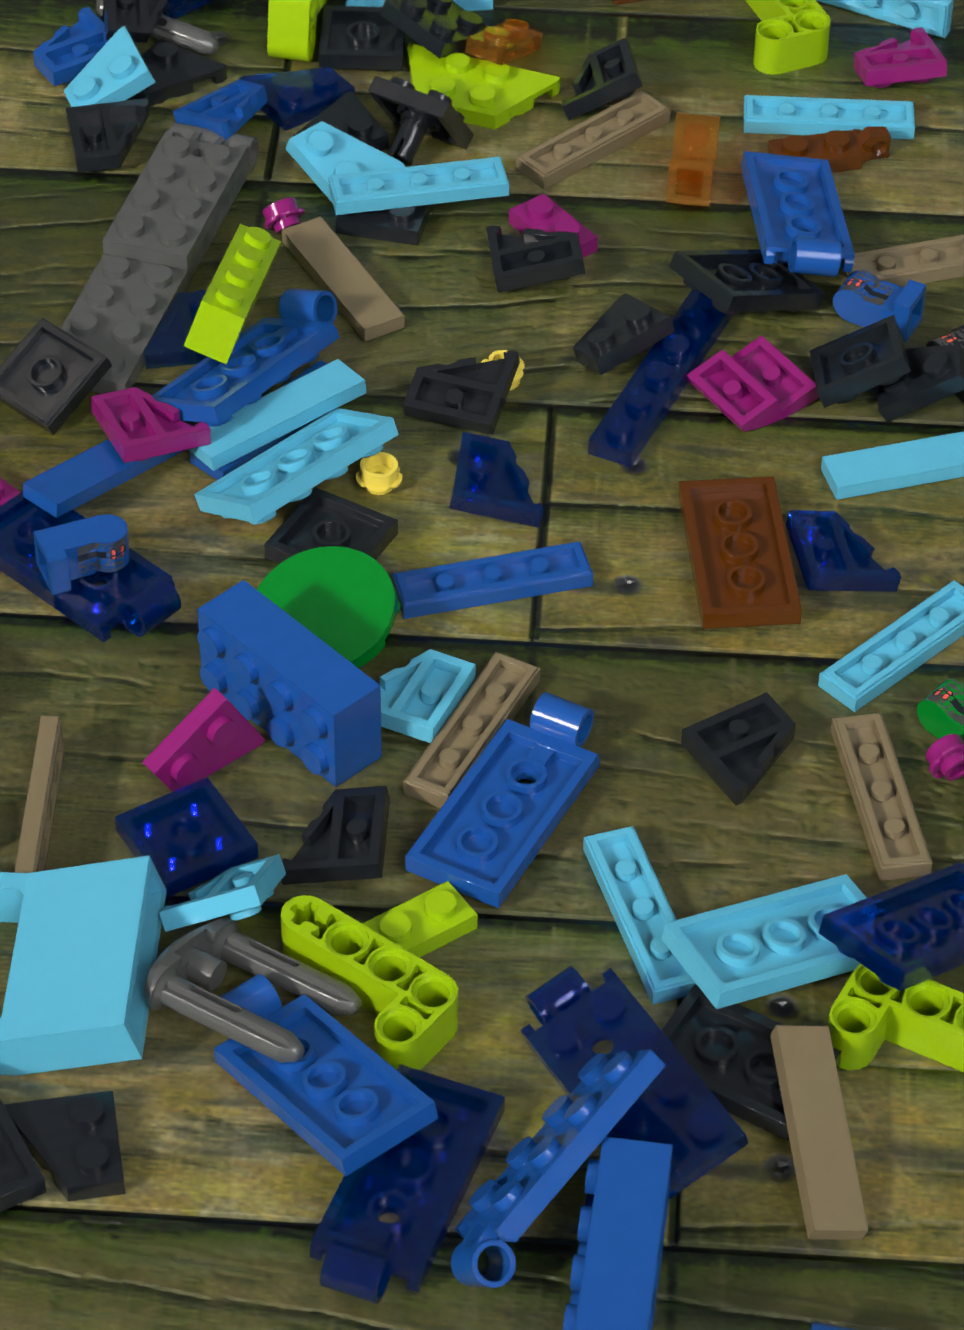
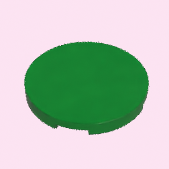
(338, 598)

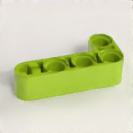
(292, 28)
(789, 35)
(410, 997)
(920, 1018)

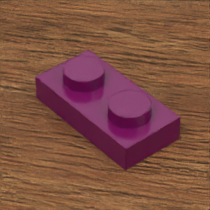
(550, 217)

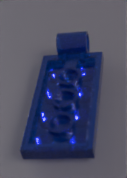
(135, 595)
(906, 930)
(673, 1107)
(416, 1180)

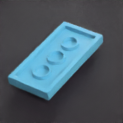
(296, 465)
(763, 942)

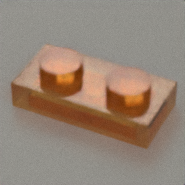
(504, 42)

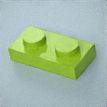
(427, 920)

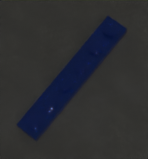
(658, 381)

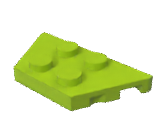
(479, 88)

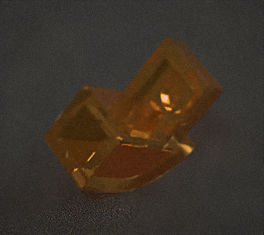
(693, 159)

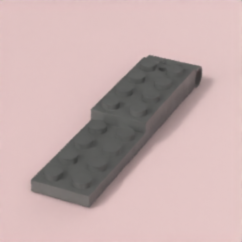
(158, 244)

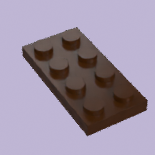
(739, 553)

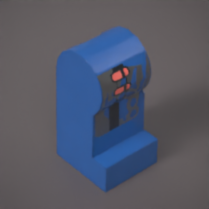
(867, 300)
(81, 550)

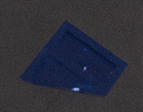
(300, 94)
(167, 343)
(491, 482)
(834, 555)

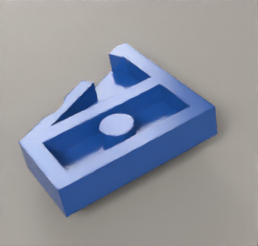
(71, 48)
(225, 108)

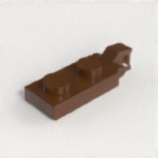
(843, 149)

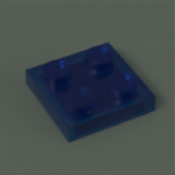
(187, 835)

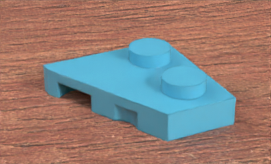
(111, 74)
(329, 152)
(424, 693)
(234, 892)

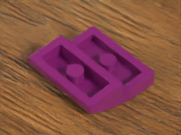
(754, 385)

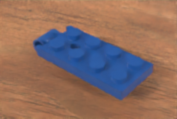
(797, 213)
(259, 360)
(492, 821)
(340, 1090)
(547, 1161)

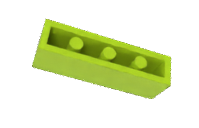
(232, 293)

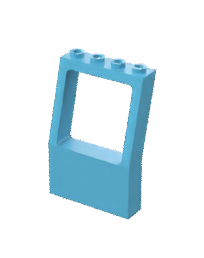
(79, 964)

